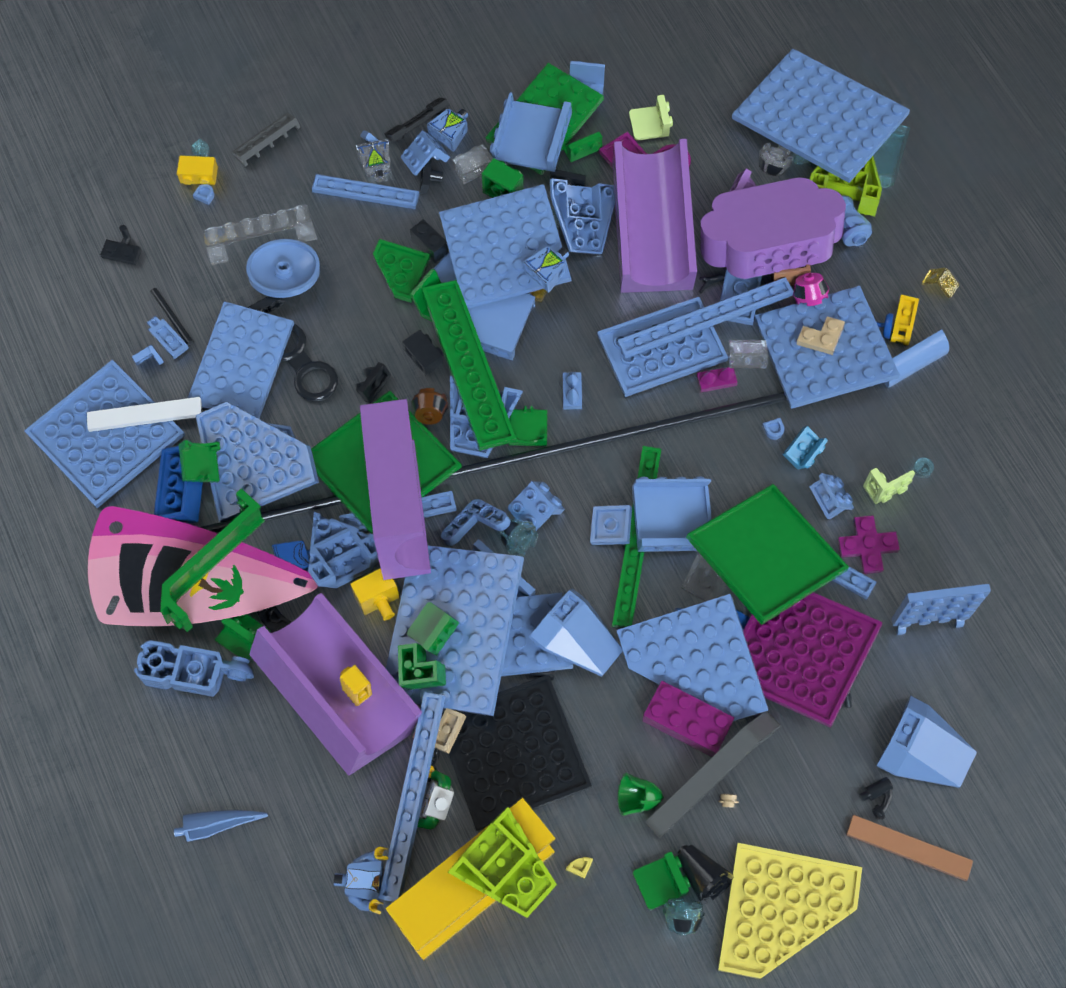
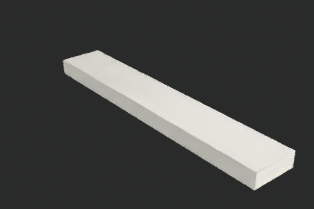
(143, 414)

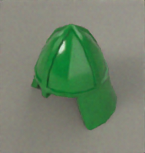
(637, 795)

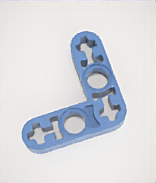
(471, 513)

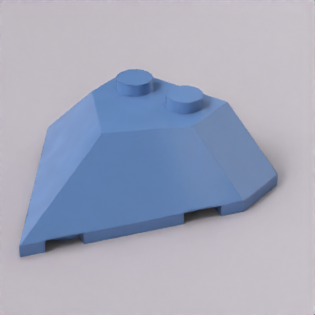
(339, 552)

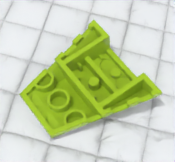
(505, 866)

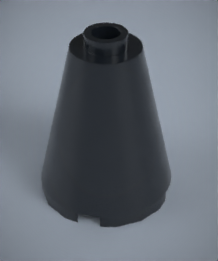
(703, 873)

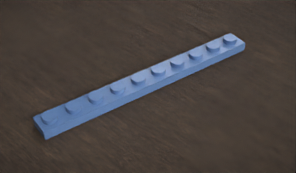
(705, 317)
(412, 797)

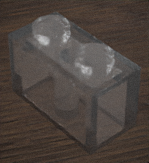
(471, 164)
(747, 353)

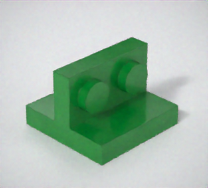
(239, 635)

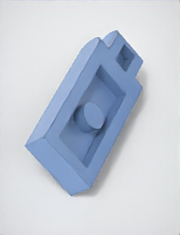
(167, 337)

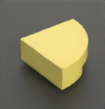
(580, 866)

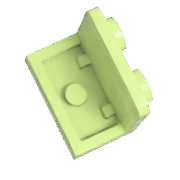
(651, 121)

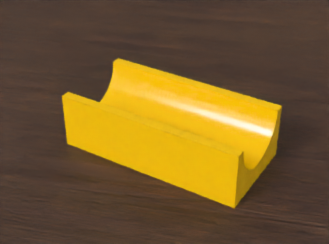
(444, 904)

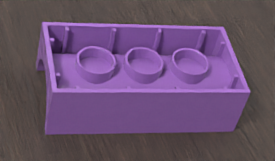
(654, 220)
(394, 490)
(306, 669)

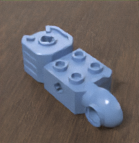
(188, 668)

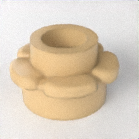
(728, 800)

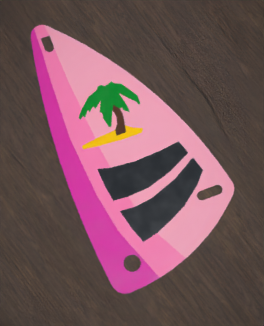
(155, 547)

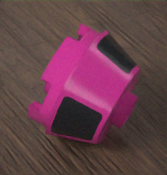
(810, 289)

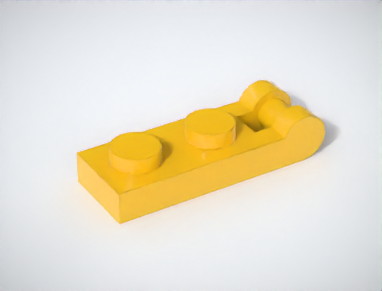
(904, 319)

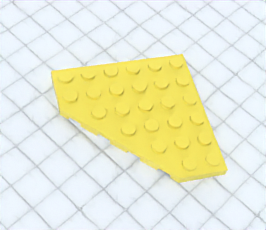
(781, 906)

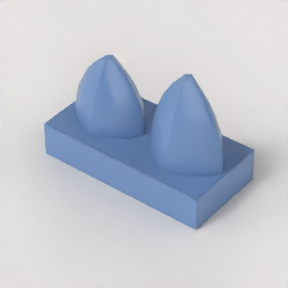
(572, 390)

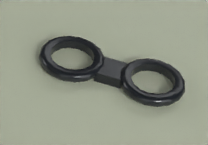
(302, 364)

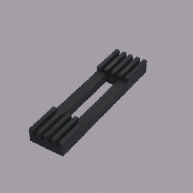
(435, 107)

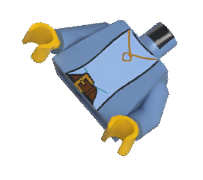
(364, 880)

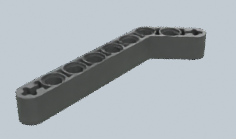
(712, 773)

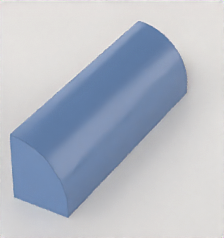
(920, 356)

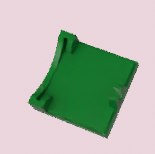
(529, 427)
(199, 461)

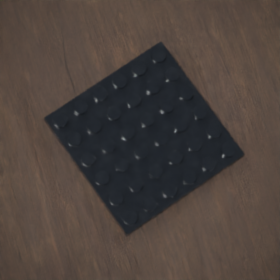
(517, 753)

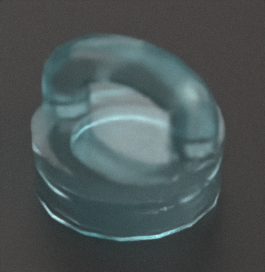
(200, 148)

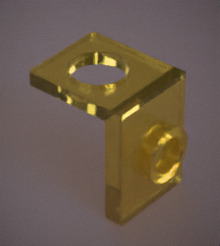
(944, 279)

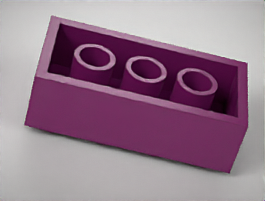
(688, 719)

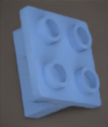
(831, 495)

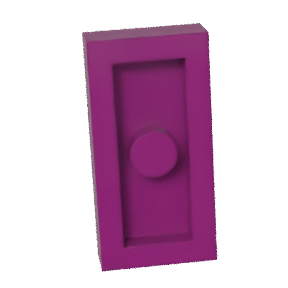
(716, 379)

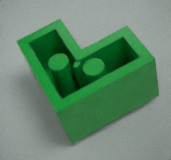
(415, 671)

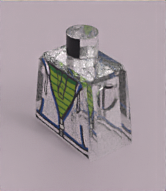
(375, 158)

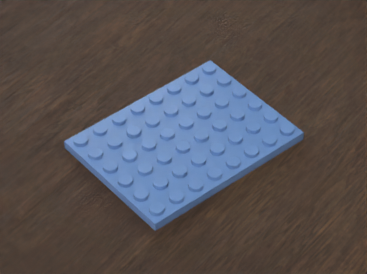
(820, 115)
(481, 595)

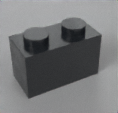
(429, 241)
(423, 352)

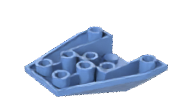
(583, 214)
(577, 635)
(926, 748)

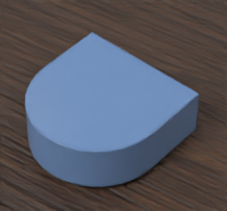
(204, 193)
(774, 429)

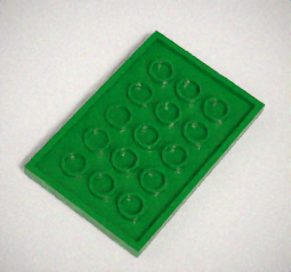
(551, 90)

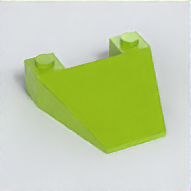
(863, 187)

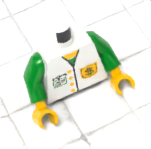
(436, 801)

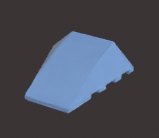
(461, 435)

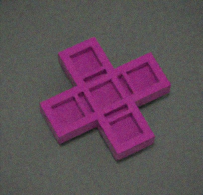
(868, 544)

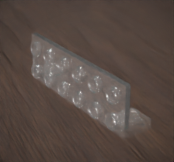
(249, 228)

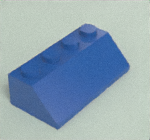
(175, 497)

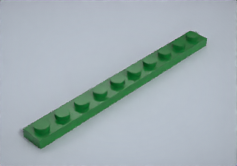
(632, 558)

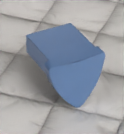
(146, 354)

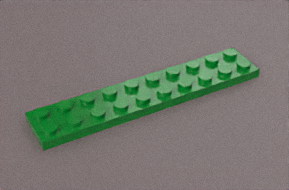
(468, 365)

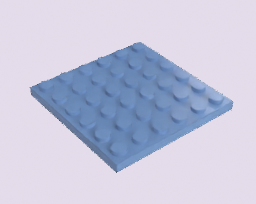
(493, 240)
(811, 375)
(103, 459)

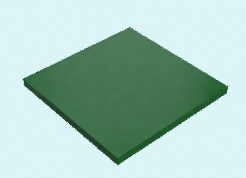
(343, 470)
(767, 553)

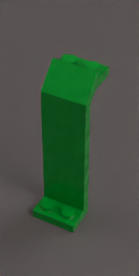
(207, 559)

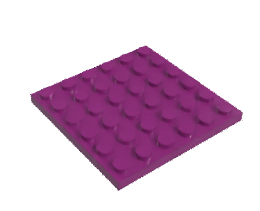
(811, 655)

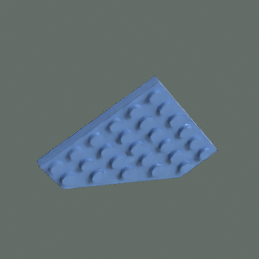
(253, 458)
(700, 654)

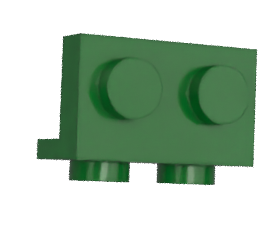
(583, 147)

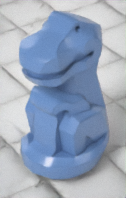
(856, 227)

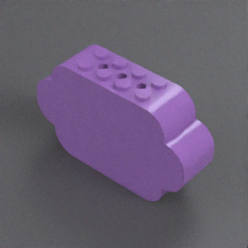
(772, 227)

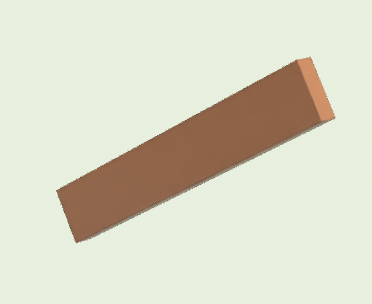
(909, 848)

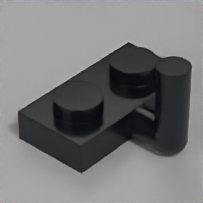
(122, 250)

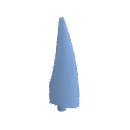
(209, 823)

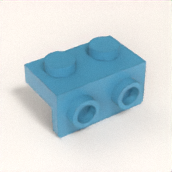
(804, 448)

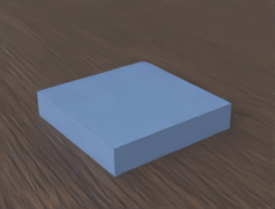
(611, 525)

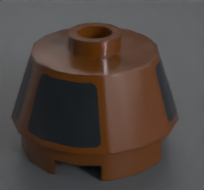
(429, 406)

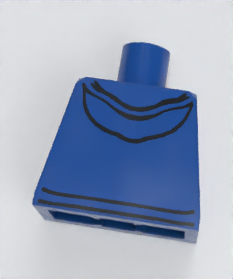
(293, 553)

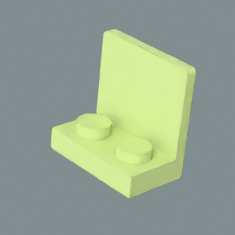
(880, 490)

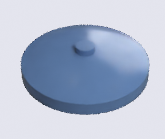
(283, 268)

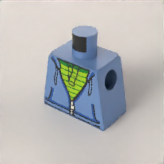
(449, 128)
(547, 267)

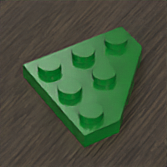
(400, 267)

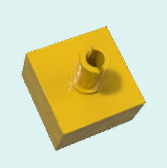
(375, 594)

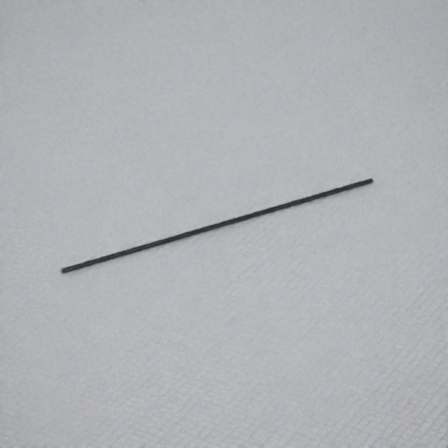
(542, 452)

